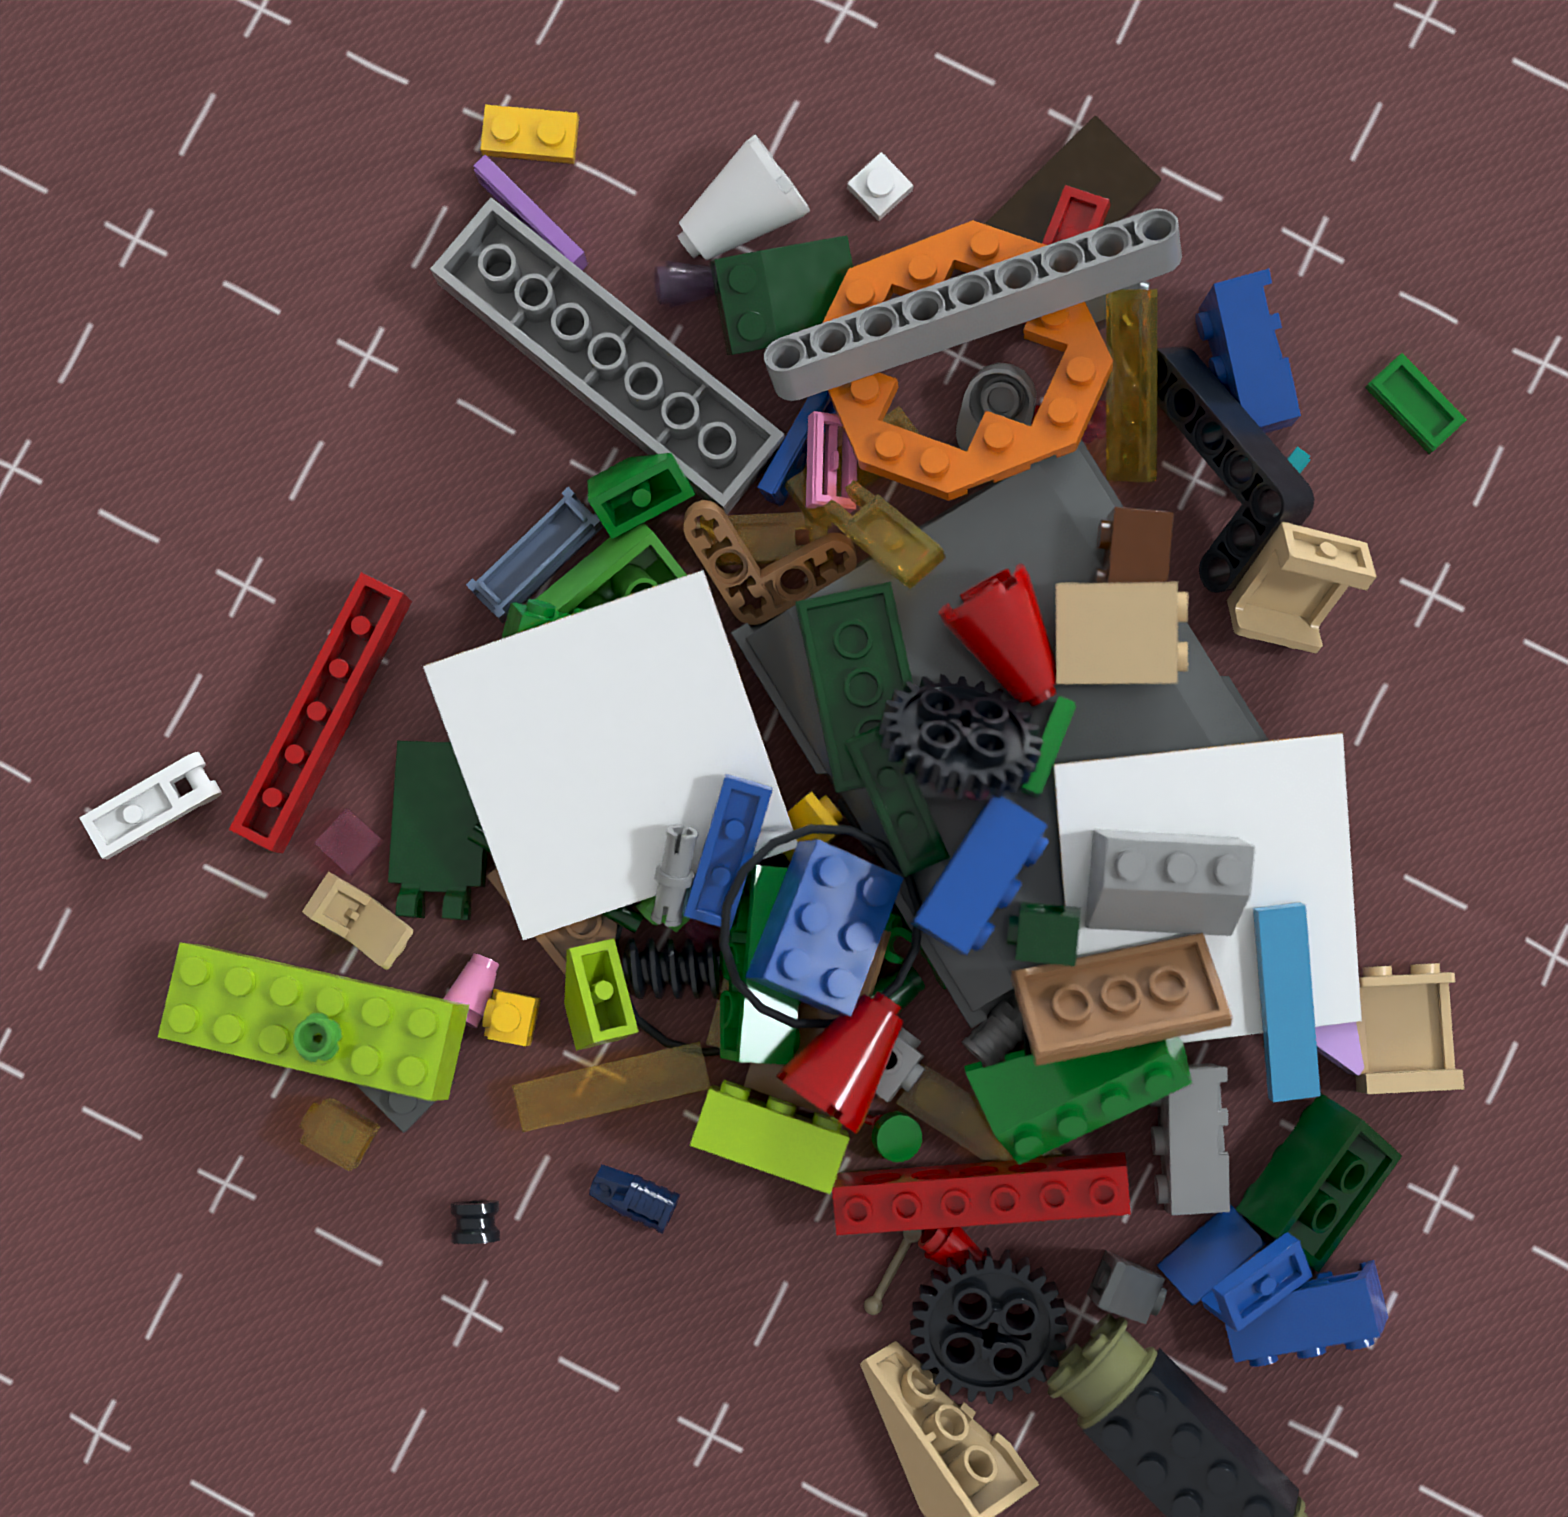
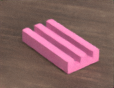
(815, 462)

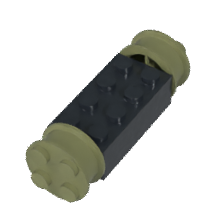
(1167, 1431)

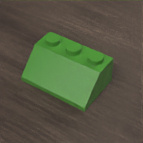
(614, 571)

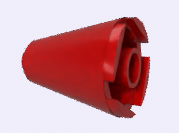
(1006, 634)
(847, 1060)

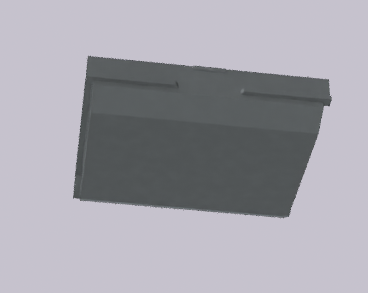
(1051, 527)

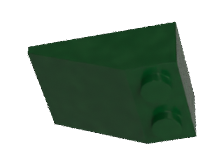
(777, 290)

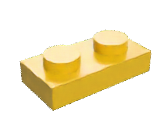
(529, 134)

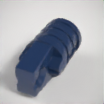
(634, 1197)

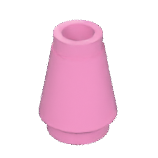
(474, 987)

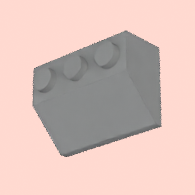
(1168, 882)

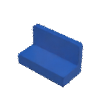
(1259, 1283)

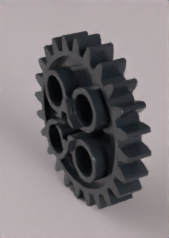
(960, 737)
(976, 1363)

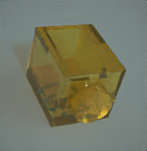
(338, 1132)

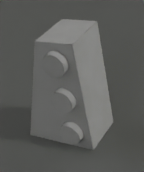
(1193, 1145)

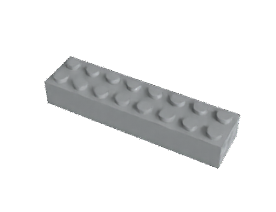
(606, 355)

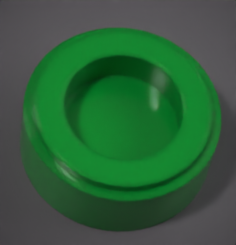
(896, 1136)

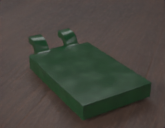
(432, 830)

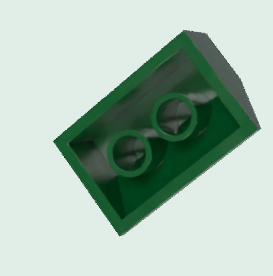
(1319, 1179)

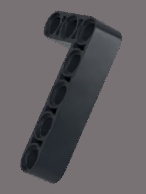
(1241, 458)

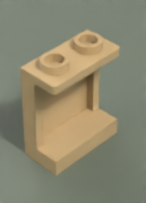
(1297, 585)
(1120, 633)
(1406, 1031)

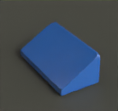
(1210, 1254)

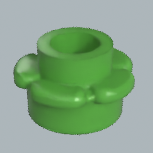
(305, 1034)

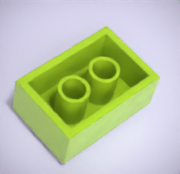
(771, 1136)

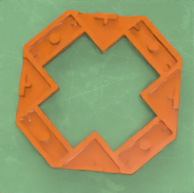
(1000, 444)

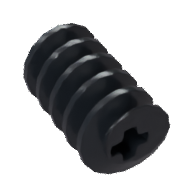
(672, 968)

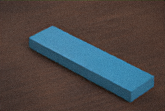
(1286, 1002)

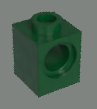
(1045, 933)

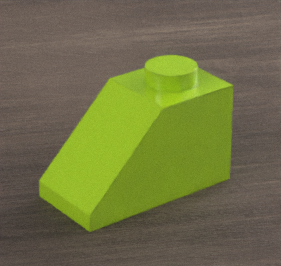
(597, 995)

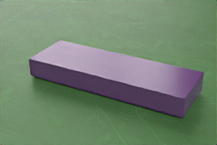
(524, 209)

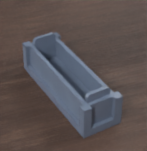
(536, 555)

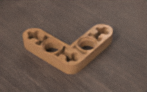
(767, 580)

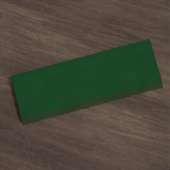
(897, 804)

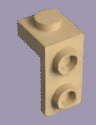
(359, 920)

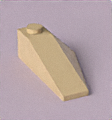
(942, 1449)

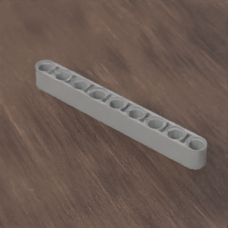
(974, 304)

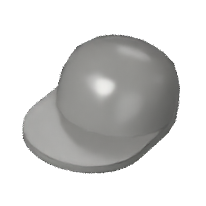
(996, 389)

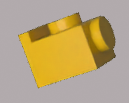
(511, 1017)

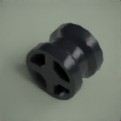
(475, 1222)

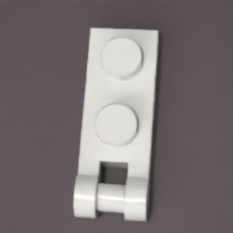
(149, 806)

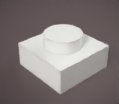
(880, 186)

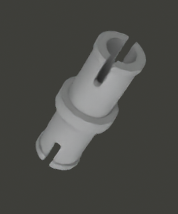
(674, 875)

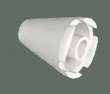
(741, 204)

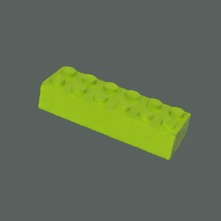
(254, 1005)

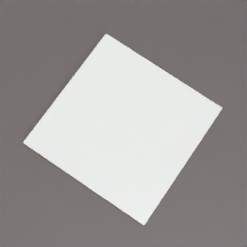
(598, 742)
(1272, 794)

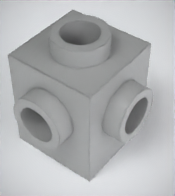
(907, 1069)

